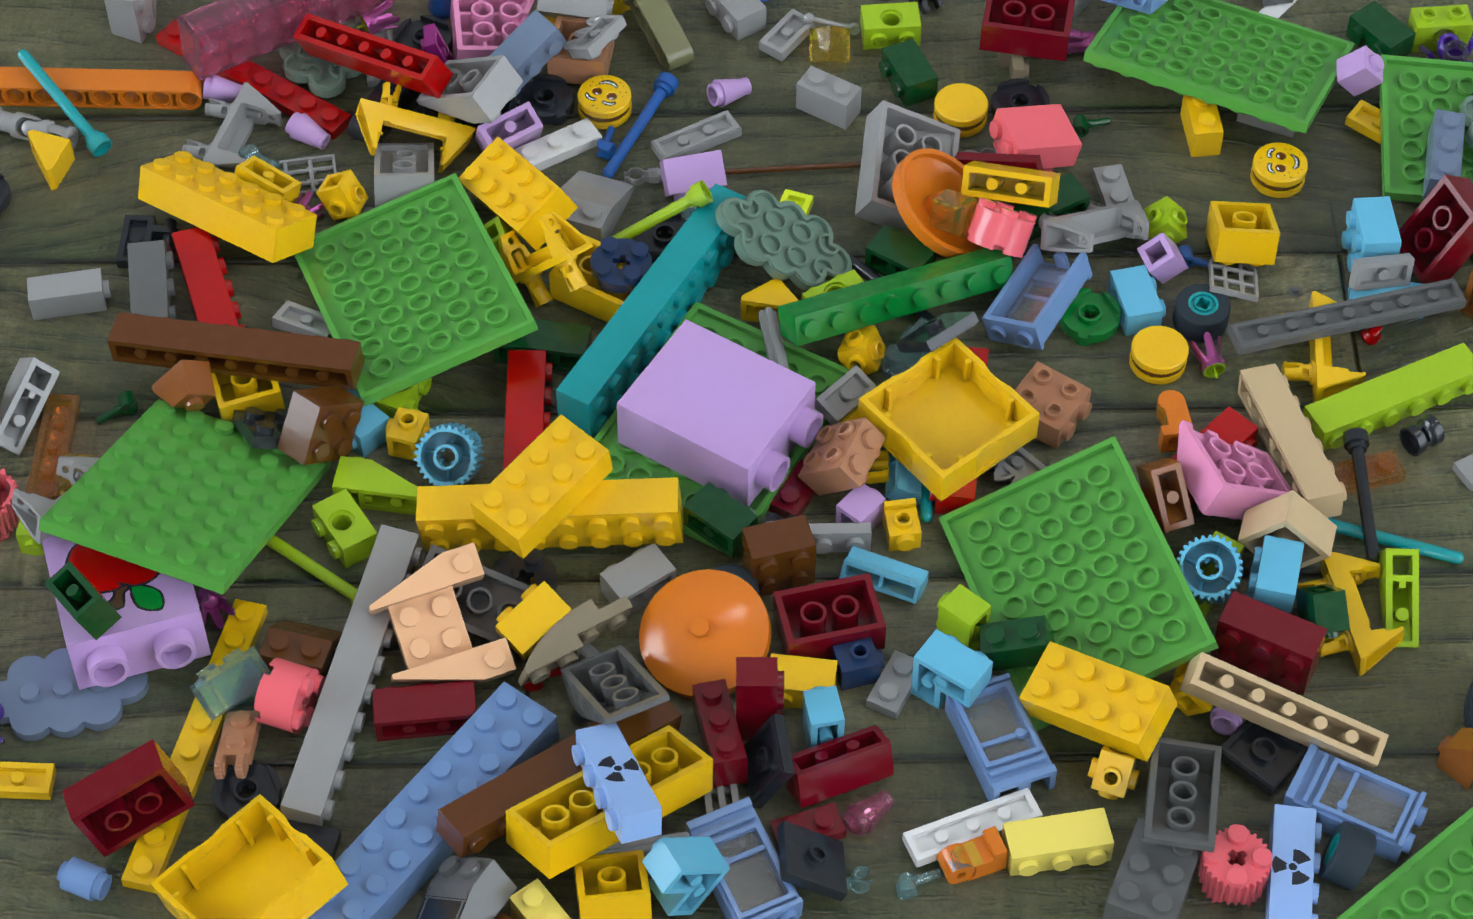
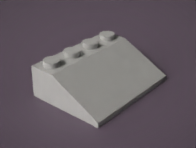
(889, 138)

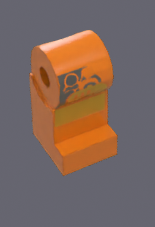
(1169, 413)
(974, 857)

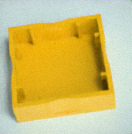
(949, 418)
(251, 871)

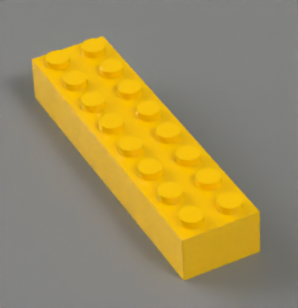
(611, 514)

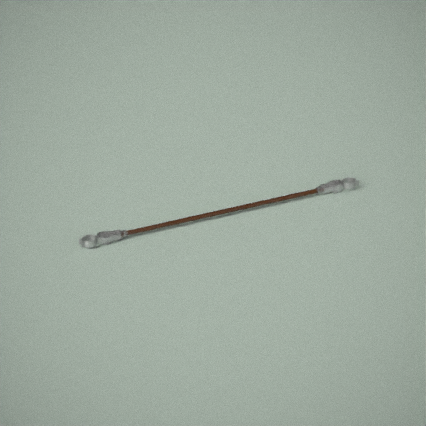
(654, 177)

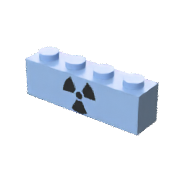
(617, 783)
(1294, 863)

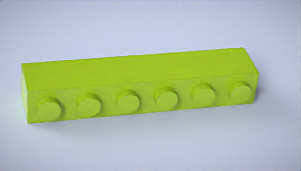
(1393, 396)

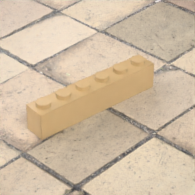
(1290, 438)
(1283, 711)

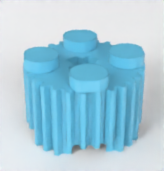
(463, 443)
(1228, 564)

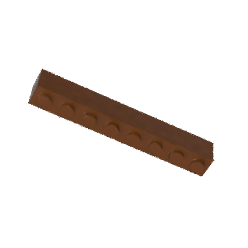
(237, 350)
(481, 814)

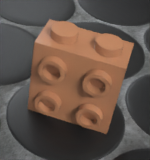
(1058, 401)
(842, 456)

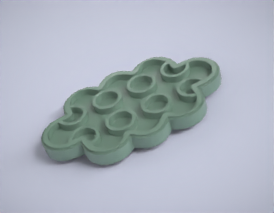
(323, 77)
(782, 239)

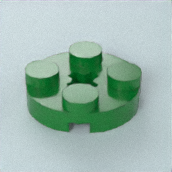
(1091, 330)

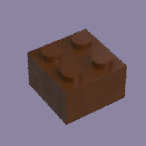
(320, 424)
(780, 554)

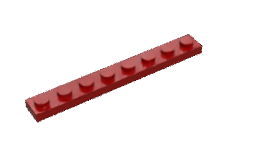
(277, 90)

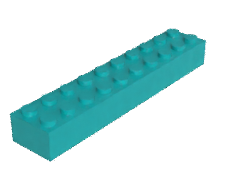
(647, 317)

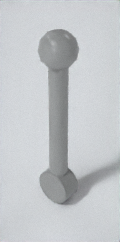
(809, 18)

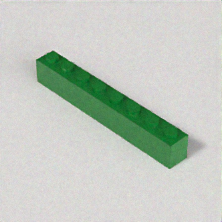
(894, 295)

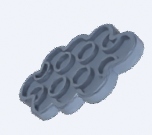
(45, 698)

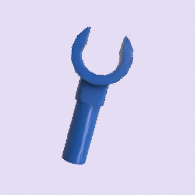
(606, 148)
(1190, 259)

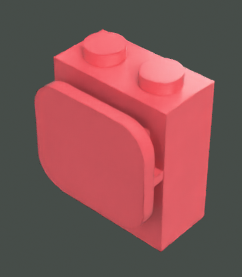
(1036, 131)

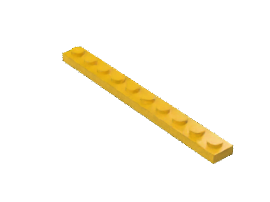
(193, 751)

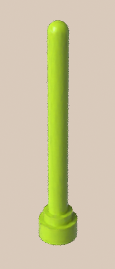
(698, 195)
(313, 567)

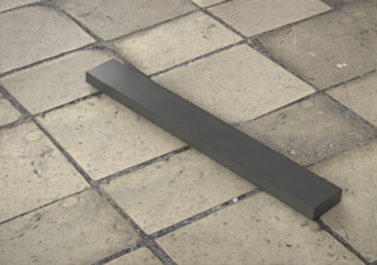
(1346, 316)

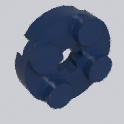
(615, 251)

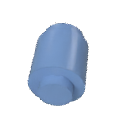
(84, 879)

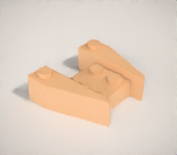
(433, 628)

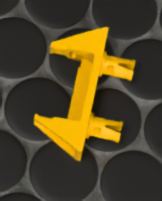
(373, 115)
(558, 253)
(1319, 372)
(1360, 641)

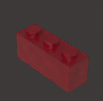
(757, 692)
(422, 709)
(720, 732)
(840, 766)

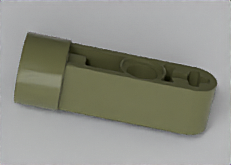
(662, 32)

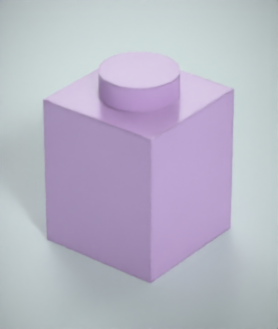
(1360, 70)
(1162, 258)
(861, 506)

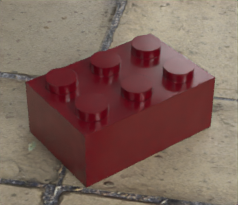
(1028, 27)
(1441, 230)
(828, 614)
(1269, 643)
(128, 798)

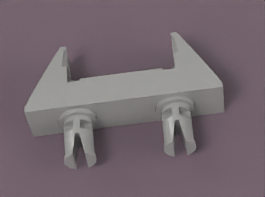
(240, 116)
(1096, 225)
(40, 504)

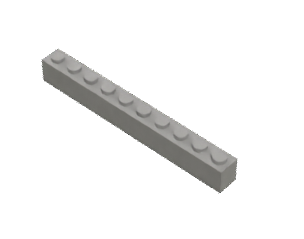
(349, 682)

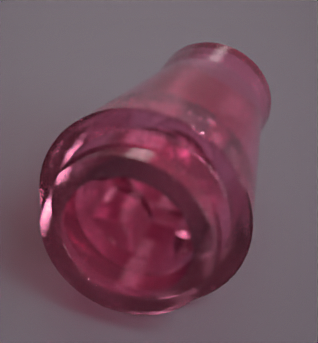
(865, 814)

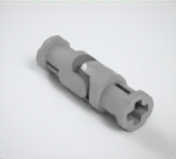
(20, 123)

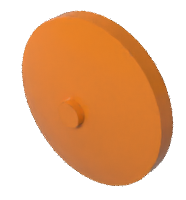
(915, 184)
(700, 628)

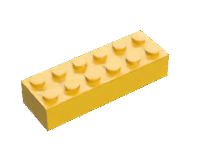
(227, 206)
(566, 826)

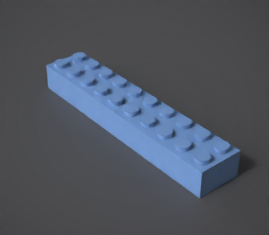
(402, 842)

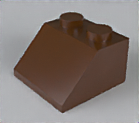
(300, 644)

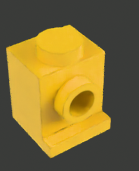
(901, 524)

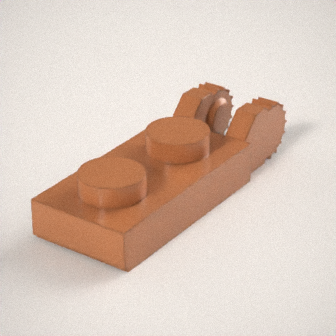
(237, 743)

